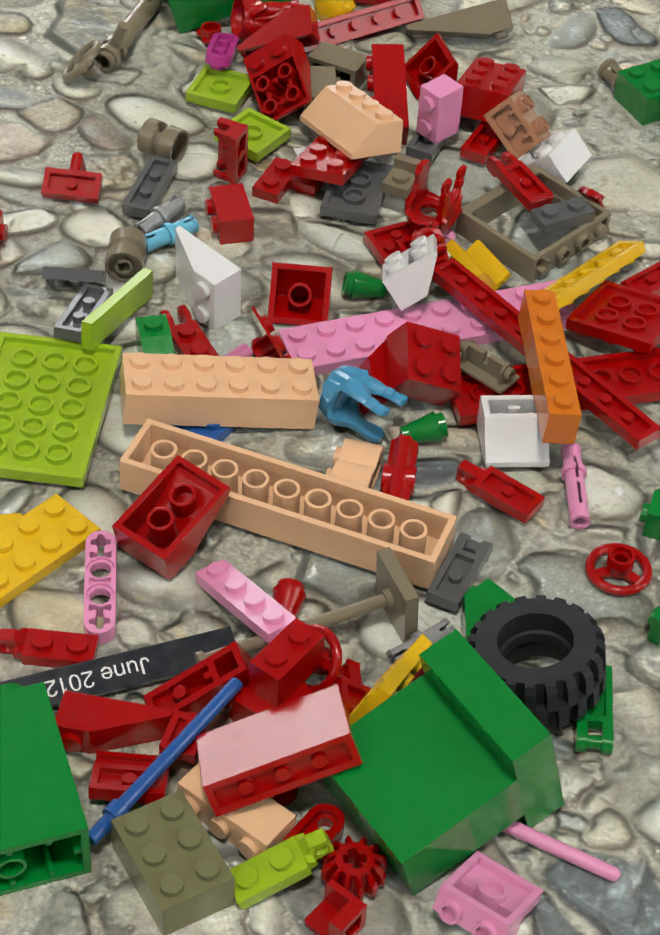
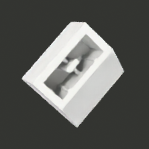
(559, 155)
(410, 272)
(510, 432)

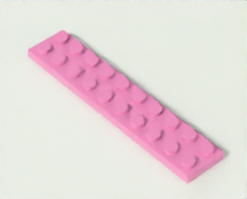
(357, 337)

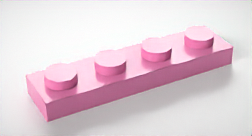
(244, 599)

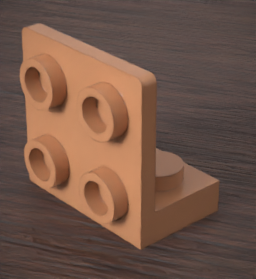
(518, 124)

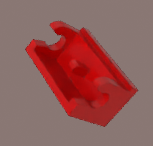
(231, 150)

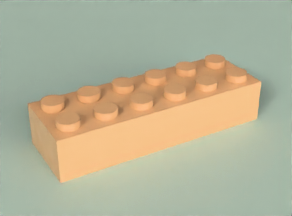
(218, 391)

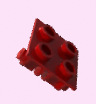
(268, 345)

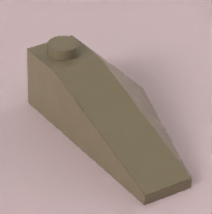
(478, 21)

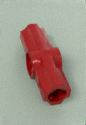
(400, 470)

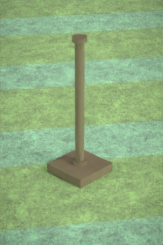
(393, 595)

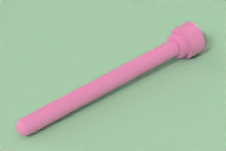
(563, 851)

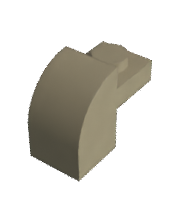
(401, 177)

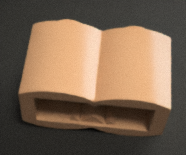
(357, 462)

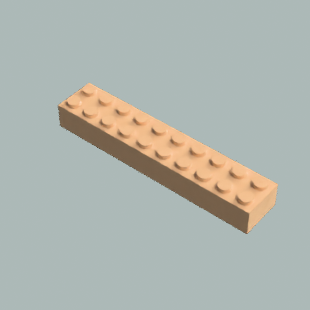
(299, 503)

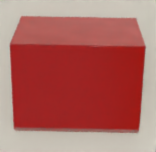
(429, 63)
(299, 294)

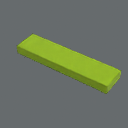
(116, 309)

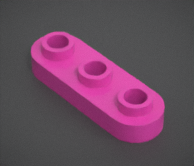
(221, 50)

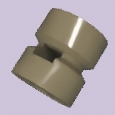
(162, 140)
(125, 253)

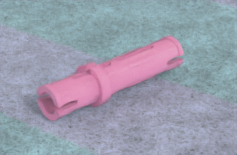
(574, 476)

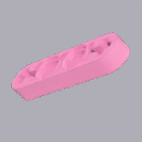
(100, 586)

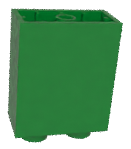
(40, 809)

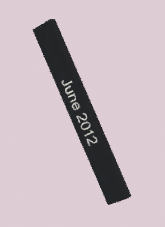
(127, 669)

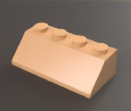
(353, 122)

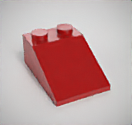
(171, 517)

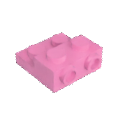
(486, 897)

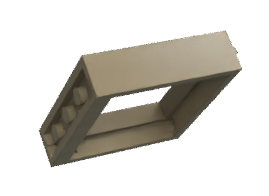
(475, 215)

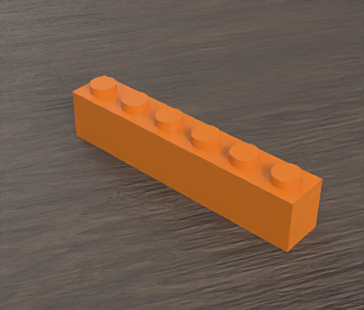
(549, 367)

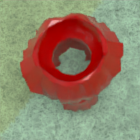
(251, 15)
(423, 201)

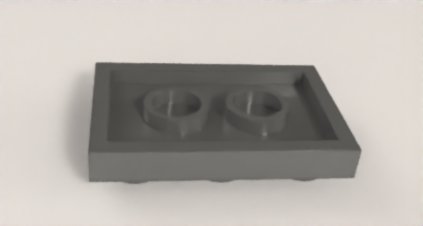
(359, 197)

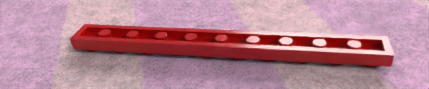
(503, 319)

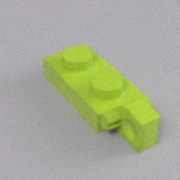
(279, 867)

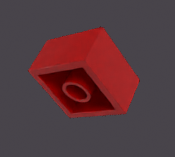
(424, 363)

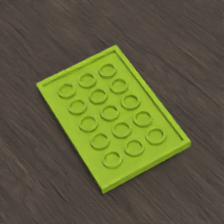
(52, 406)

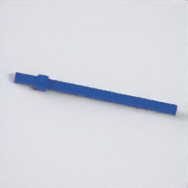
(163, 761)

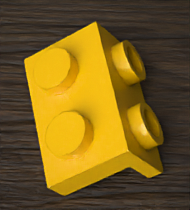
(480, 262)

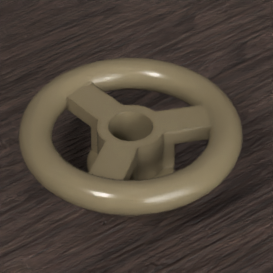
(83, 62)

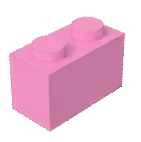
(439, 108)

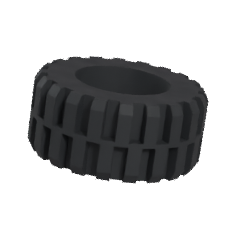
(547, 630)

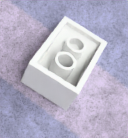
(207, 281)

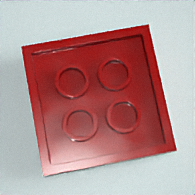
(619, 317)

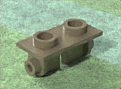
(488, 370)

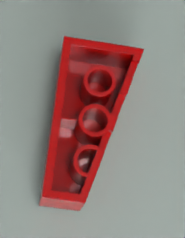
(388, 80)

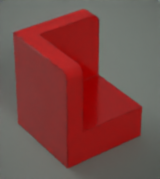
(338, 913)

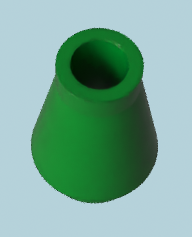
(361, 285)
(427, 429)

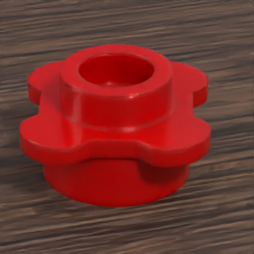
(207, 30)

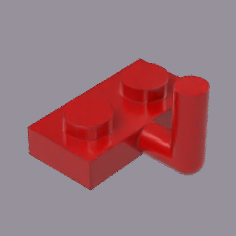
(72, 183)

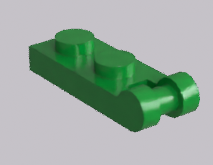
(597, 719)

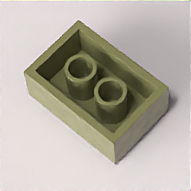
(172, 862)

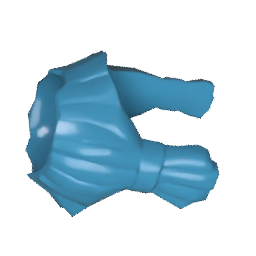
(353, 385)

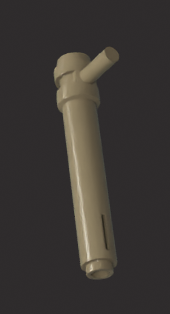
(115, 46)

